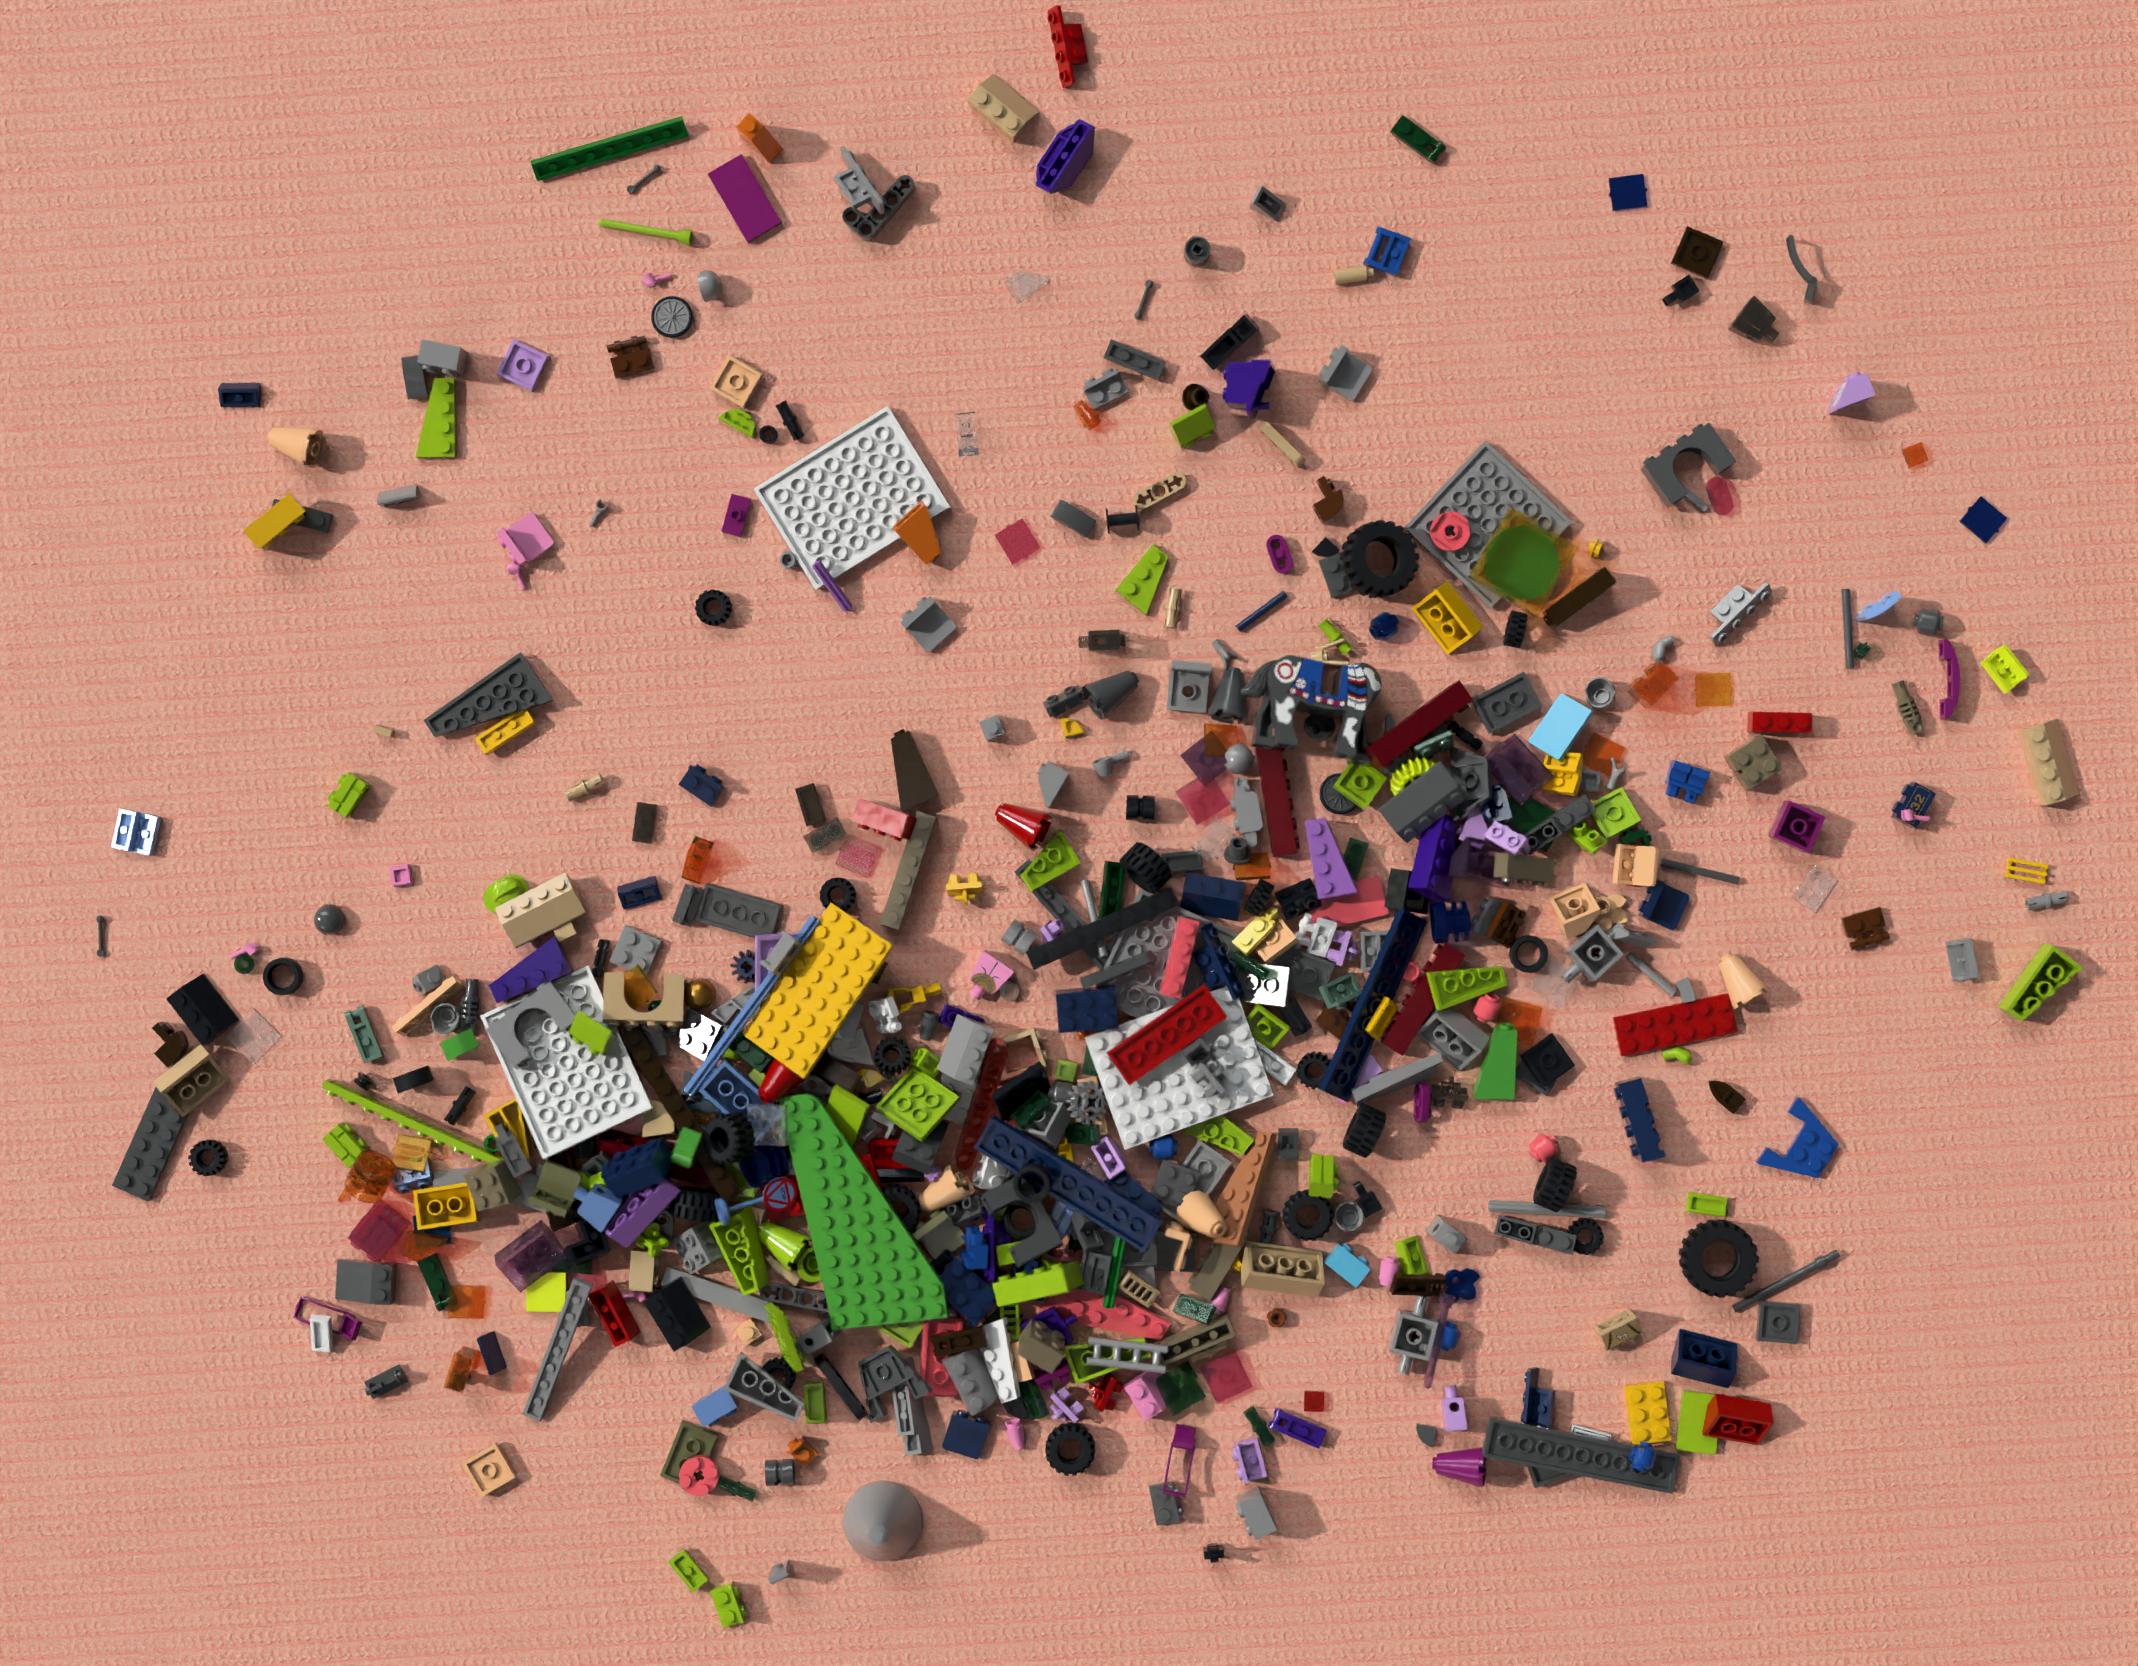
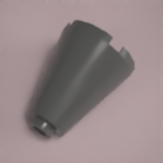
(1109, 692)
(1228, 702)

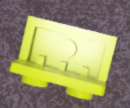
(2004, 668)

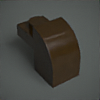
(174, 1046)

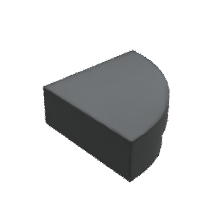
(1426, 1433)

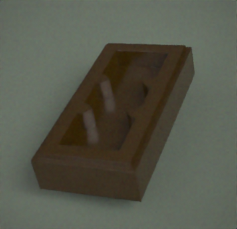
(810, 804)

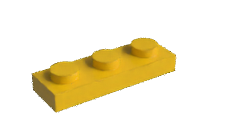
(504, 731)

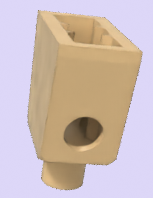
(658, 1122)

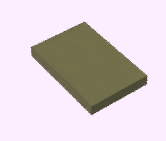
(688, 1443)

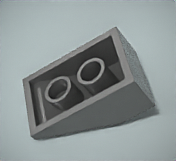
(920, 1154)
(366, 1281)

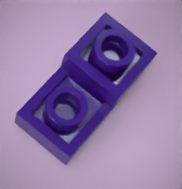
(949, 1015)

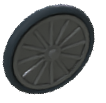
(1334, 800)

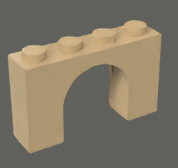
(667, 1013)

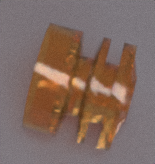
(370, 1176)

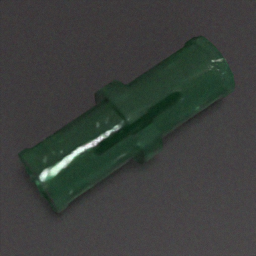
(1249, 965)
(1259, 1426)
(736, 1488)

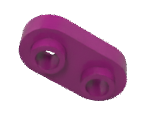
(1279, 554)
(1422, 1097)

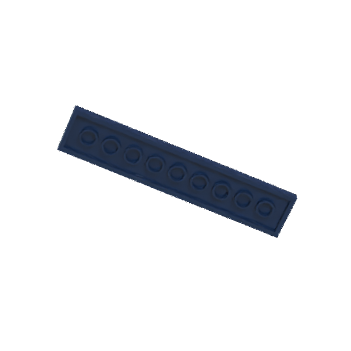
(1381, 982)
(1070, 1184)

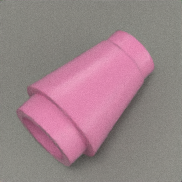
(1220, 1299)
(1015, 1432)

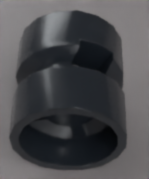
(1140, 808)

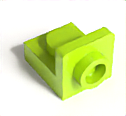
(925, 1061)

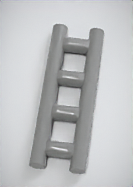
(1116, 1362)

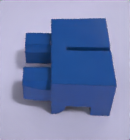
(1686, 778)
(976, 1249)

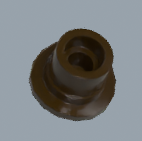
(1194, 396)

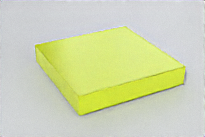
(547, 1293)

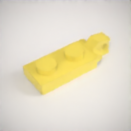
(1256, 931)

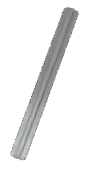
(1532, 1208)

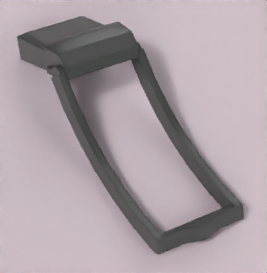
(1811, 280)

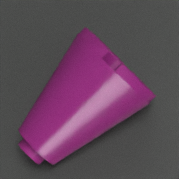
(1462, 1465)

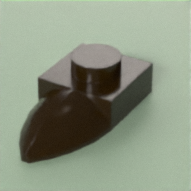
(1726, 1095)

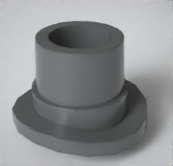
(1237, 852)

